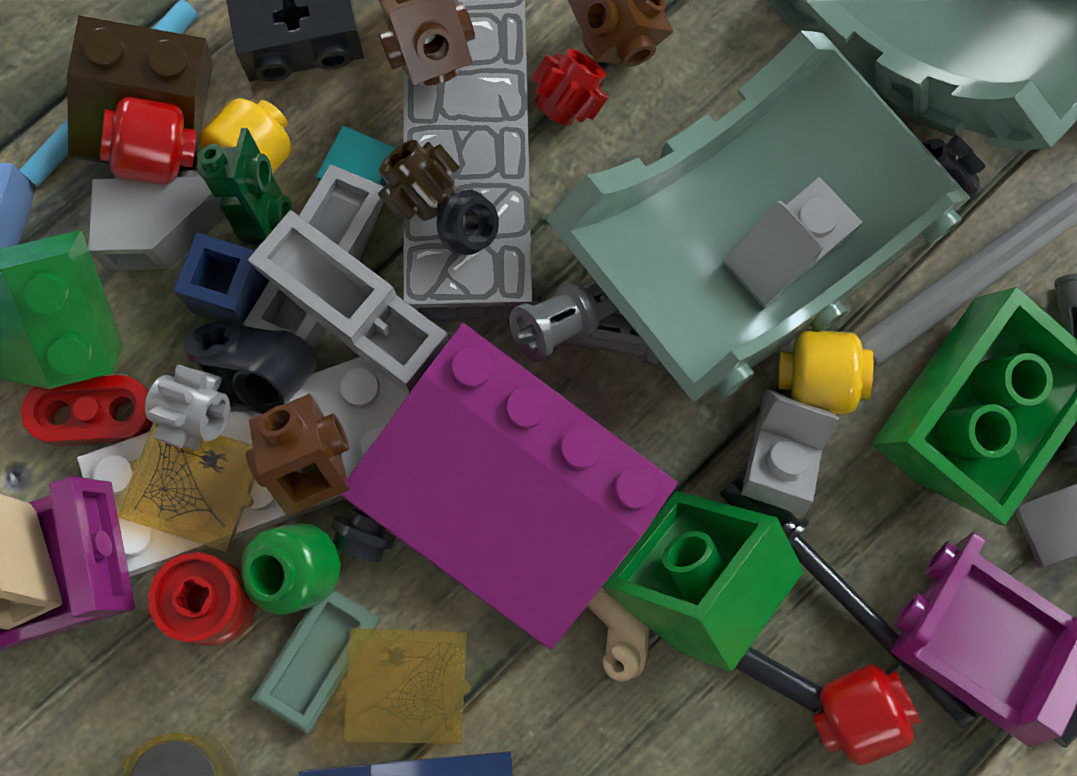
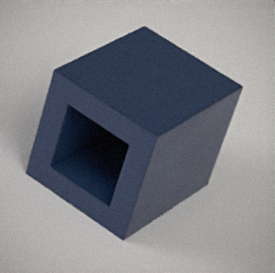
(219, 280)

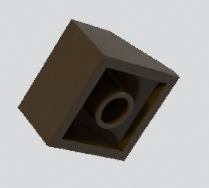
(131, 61)

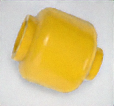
(262, 120)
(827, 371)

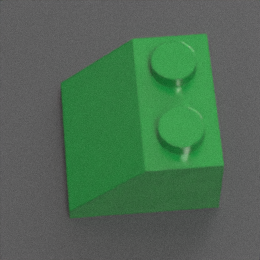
(54, 314)
(707, 577)

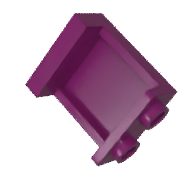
(86, 558)
(992, 643)

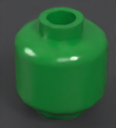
(290, 568)

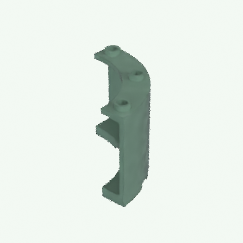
(960, 62)
(664, 228)

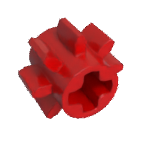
(569, 87)

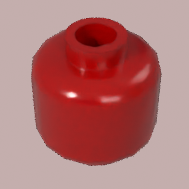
(146, 141)
(866, 715)

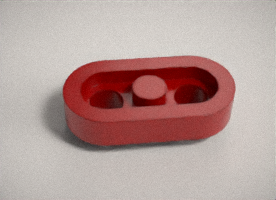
(92, 411)

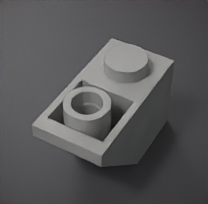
(149, 223)

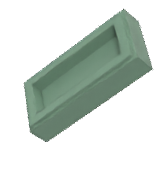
(313, 662)

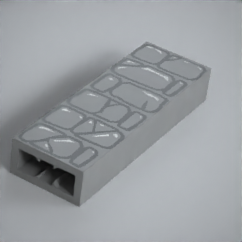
(485, 129)

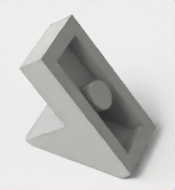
(791, 241)
(787, 452)

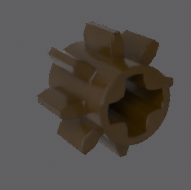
(417, 179)

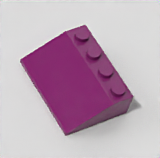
(507, 487)

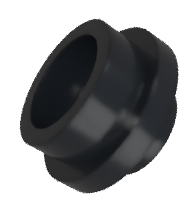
(480, 225)
(361, 536)

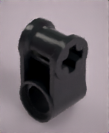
(255, 364)

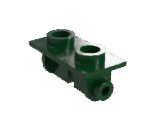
(246, 187)

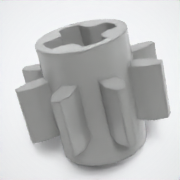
(187, 407)

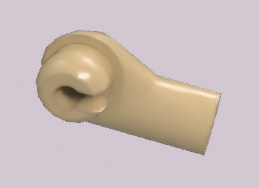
(626, 638)

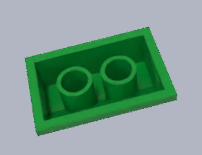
(987, 406)

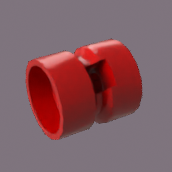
(200, 600)

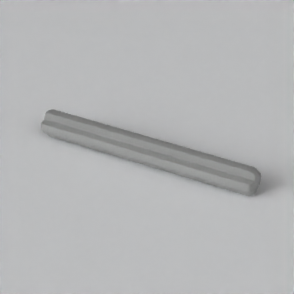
(972, 277)

